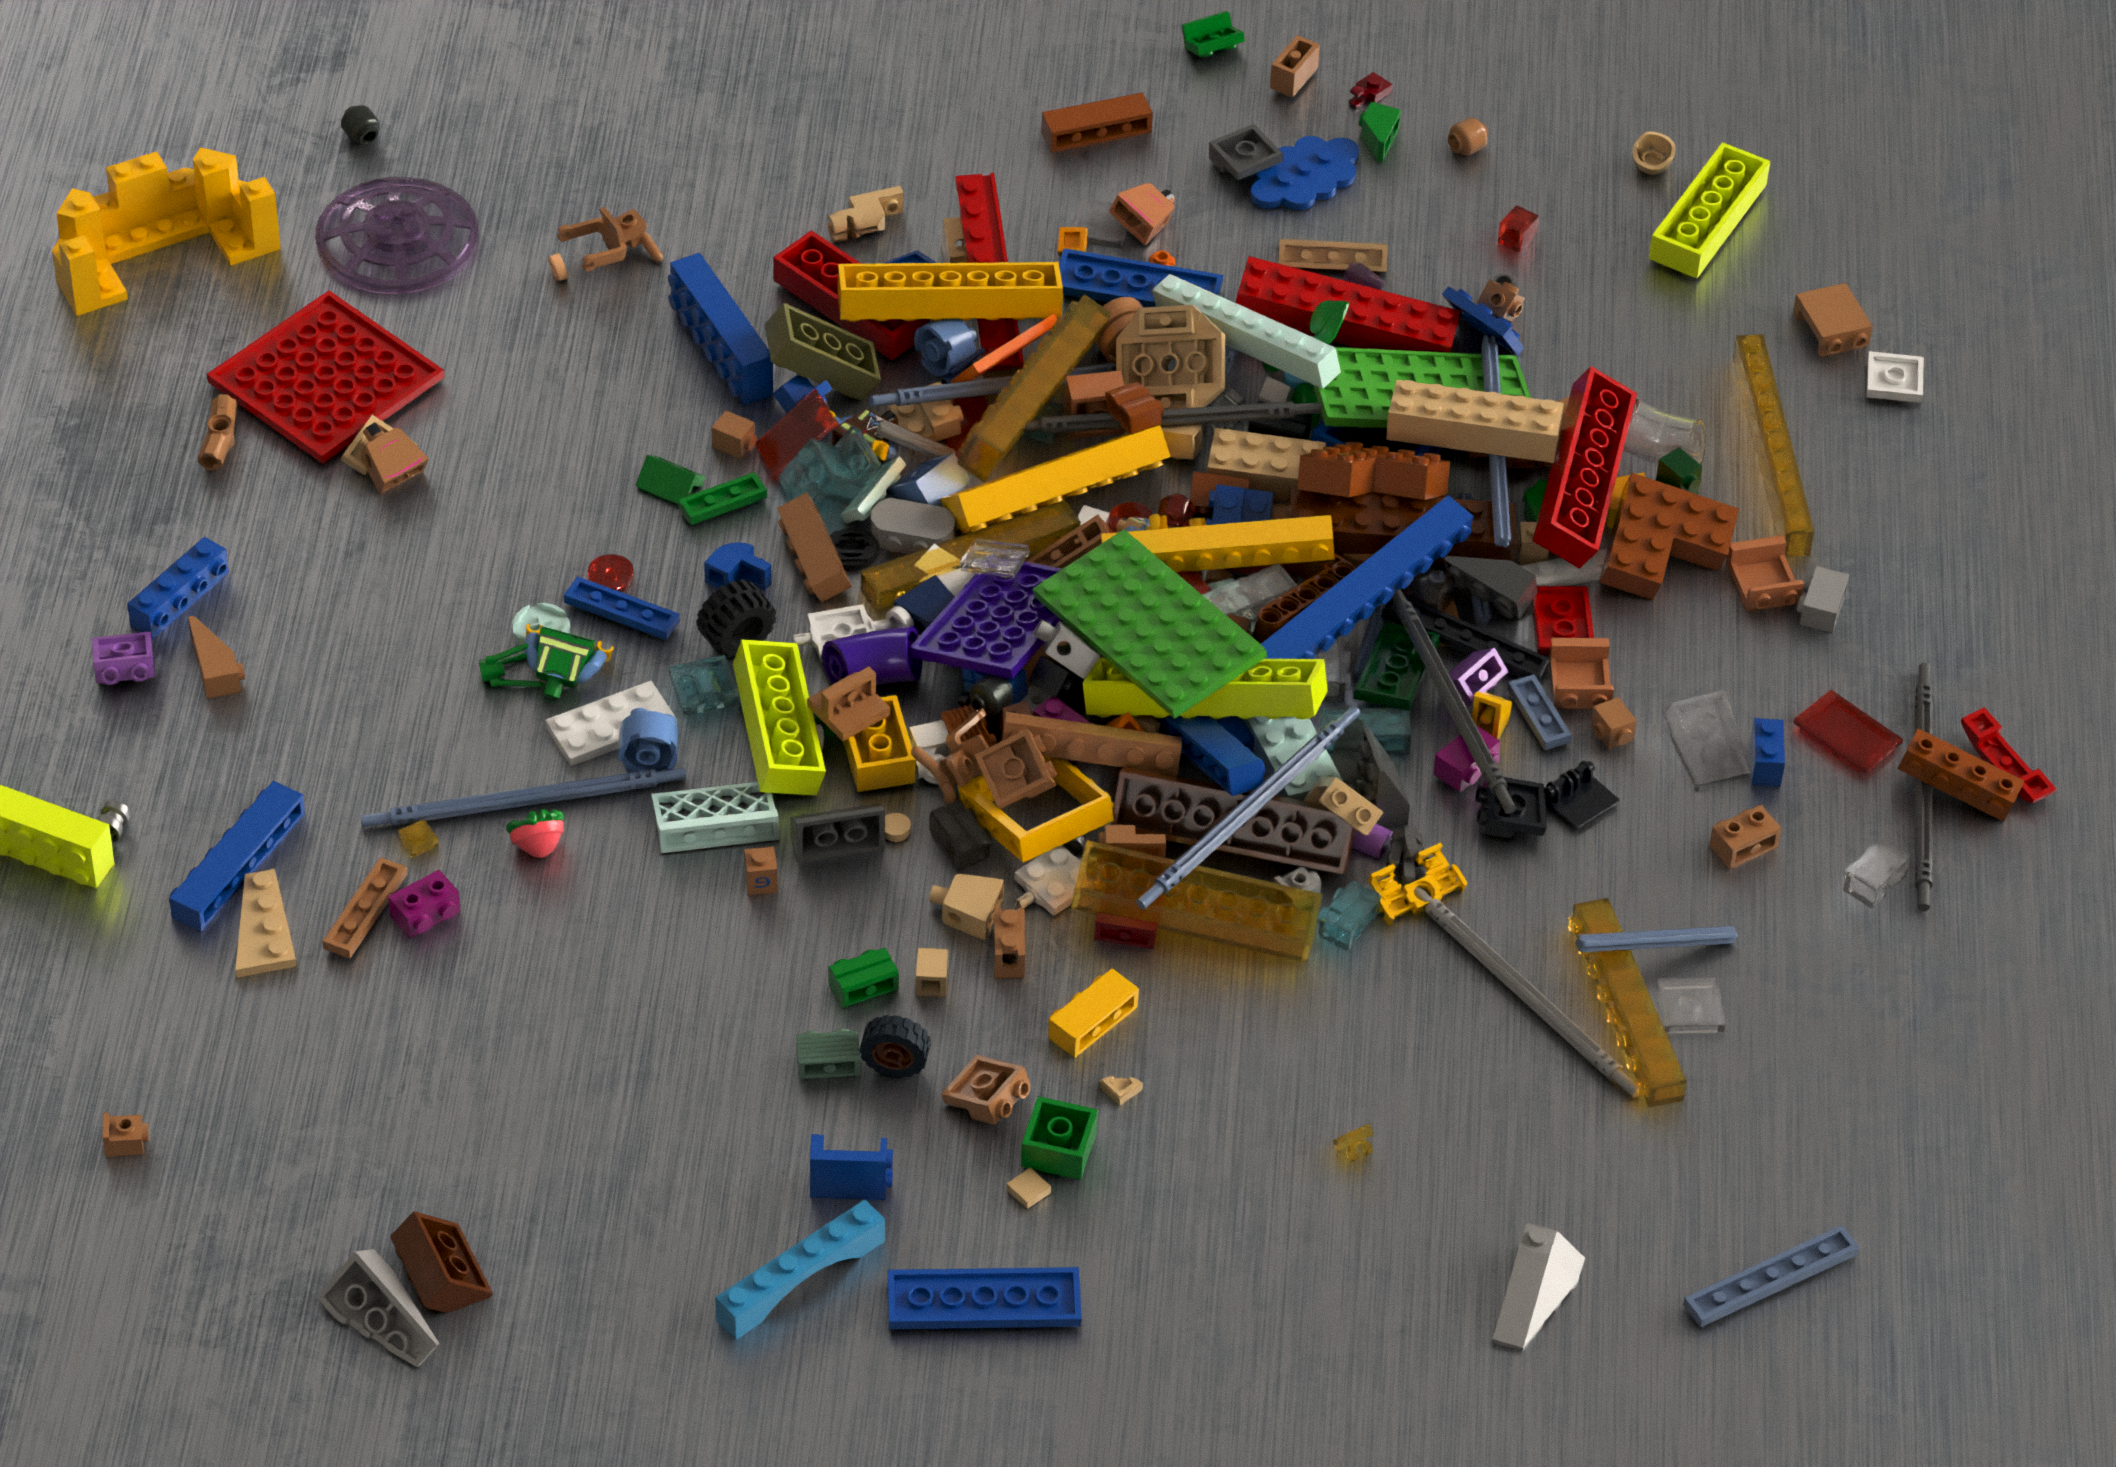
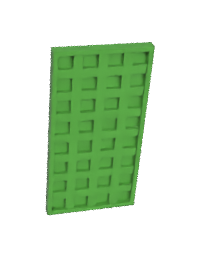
(1367, 381)
(1149, 623)

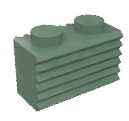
(828, 1054)

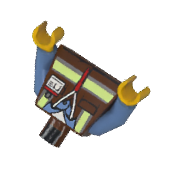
(868, 423)

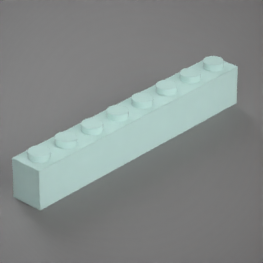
(1255, 333)

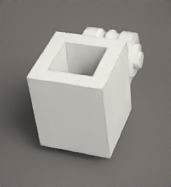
(932, 740)

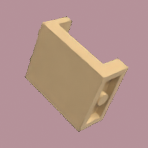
(1345, 803)

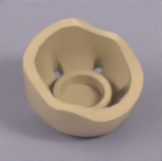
(1652, 160)

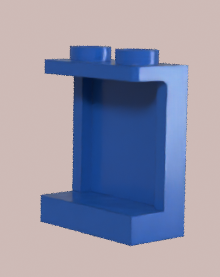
(849, 1173)

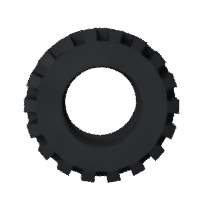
(735, 614)

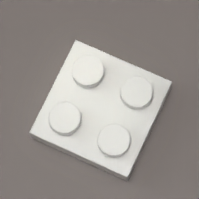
(1894, 377)

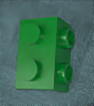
(1211, 34)

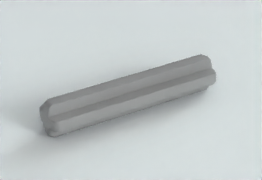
(912, 440)

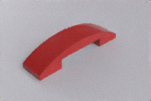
(1991, 747)

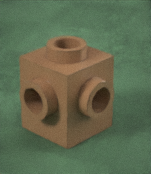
(1502, 300)

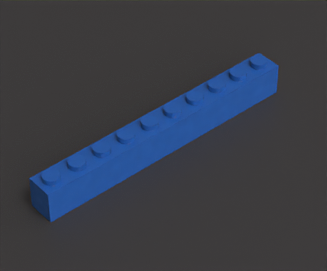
(1372, 583)

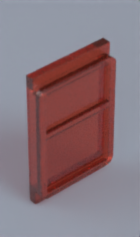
(1847, 732)

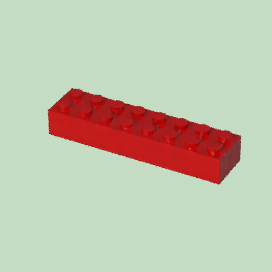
(1373, 316)
(1585, 467)

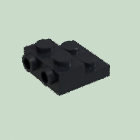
(1529, 812)

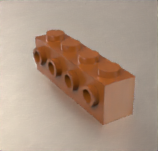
(1961, 774)

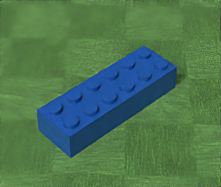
(721, 329)

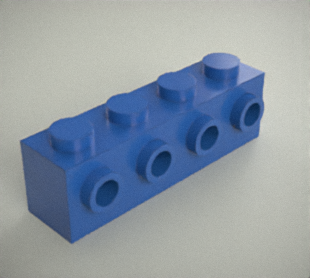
(178, 587)

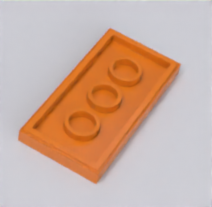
(1006, 350)

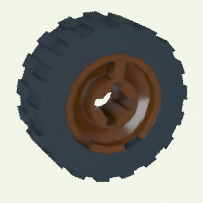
(895, 1046)

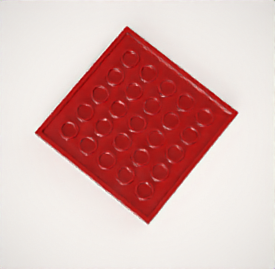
(325, 375)

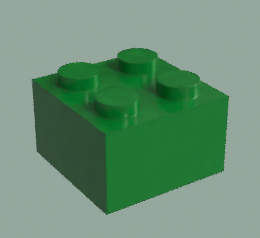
(1059, 1138)

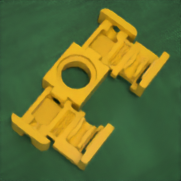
(1437, 882)

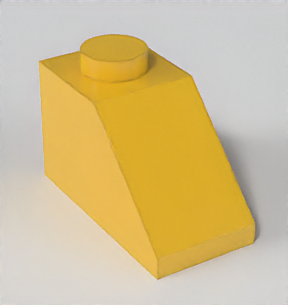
(1491, 713)

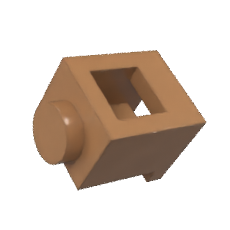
(124, 1135)

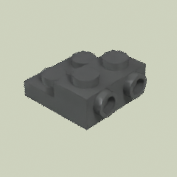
(1244, 152)

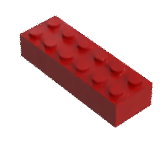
(811, 273)

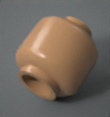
(1468, 136)

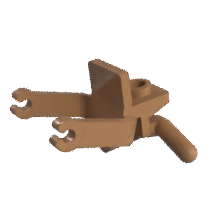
(617, 234)
(961, 763)

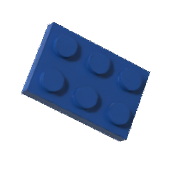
(1481, 318)

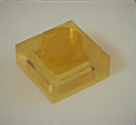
(418, 838)

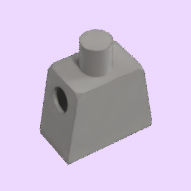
(1075, 655)

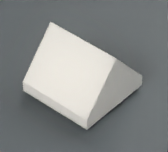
(1275, 391)

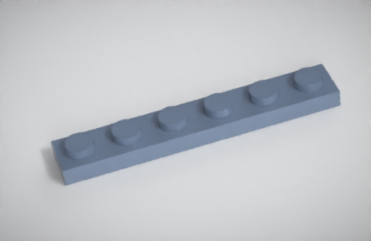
(1771, 1276)

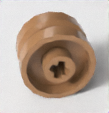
(1122, 313)

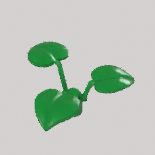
(1325, 325)

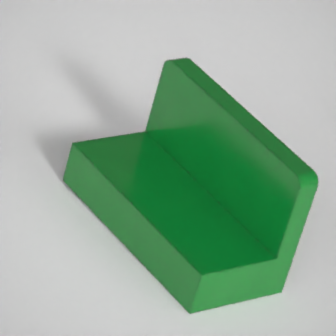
(667, 479)

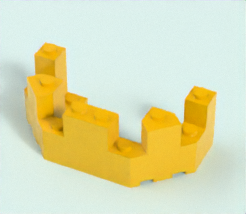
(155, 210)

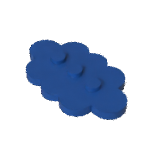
(1307, 173)

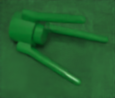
(493, 668)

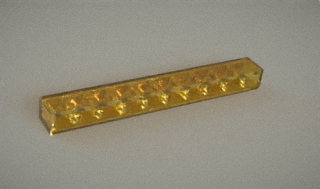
(1773, 444)

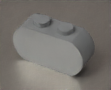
(910, 525)

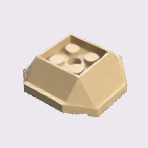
(1167, 334)

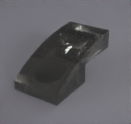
(1347, 752)

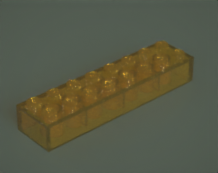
(1032, 387)
(1202, 904)

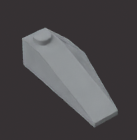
(1540, 1279)
(376, 1303)

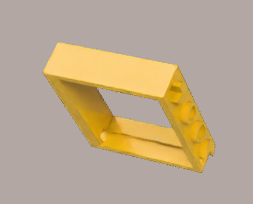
(1029, 844)

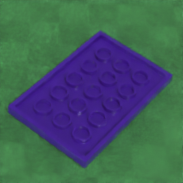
(989, 624)

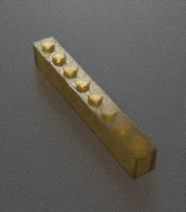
(896, 577)
(1630, 1008)

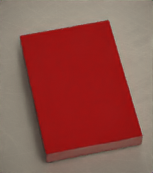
(1561, 614)

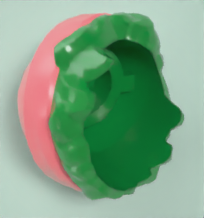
(538, 832)

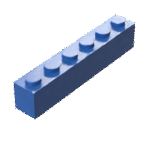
(1216, 752)
(236, 854)

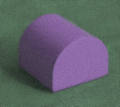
(1375, 842)

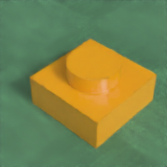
(1072, 238)

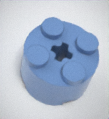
(944, 344)
(648, 741)

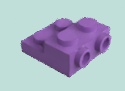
(123, 658)

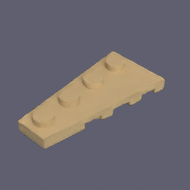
(263, 929)

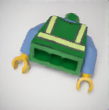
(563, 658)

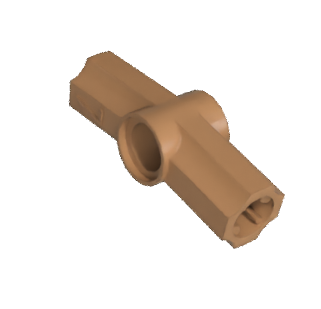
(220, 432)

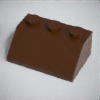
(439, 1263)

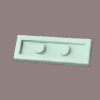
(873, 491)

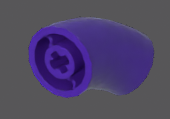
(881, 650)

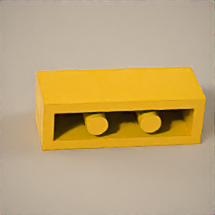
(1093, 1012)

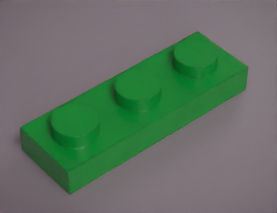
(722, 498)

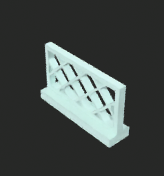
(715, 828)

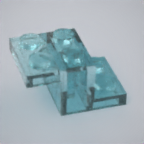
(831, 470)

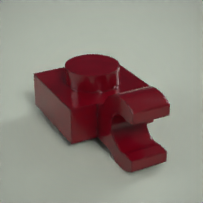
(1370, 88)

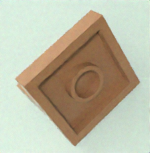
(850, 704)

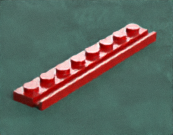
(986, 244)

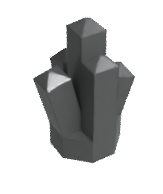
(1404, 848)

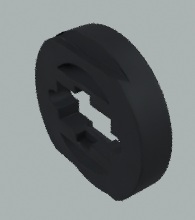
(860, 558)

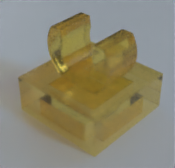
(1355, 1139)

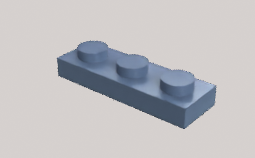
(1539, 712)

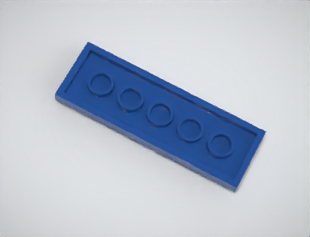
(1115, 277)
(984, 1298)

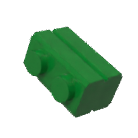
(863, 977)

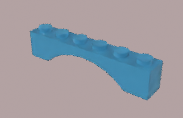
(754, 1297)

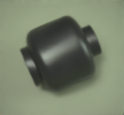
(360, 125)
(991, 694)

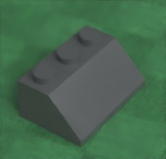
(838, 832)

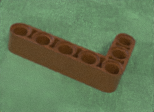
(1319, 578)

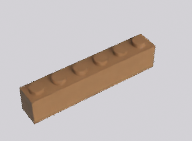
(1100, 743)

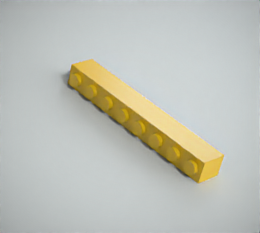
(1240, 543)

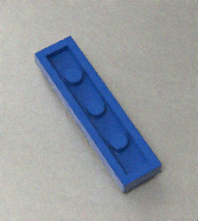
(621, 608)

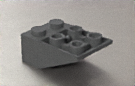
(1495, 580)
(1381, 783)

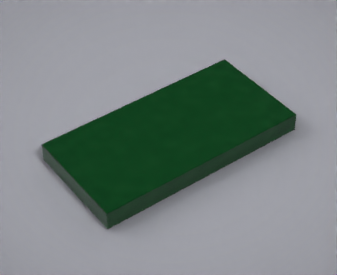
(1392, 669)

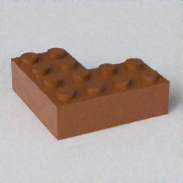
(1358, 470)
(1663, 522)

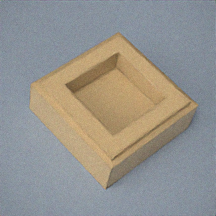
(1028, 1188)

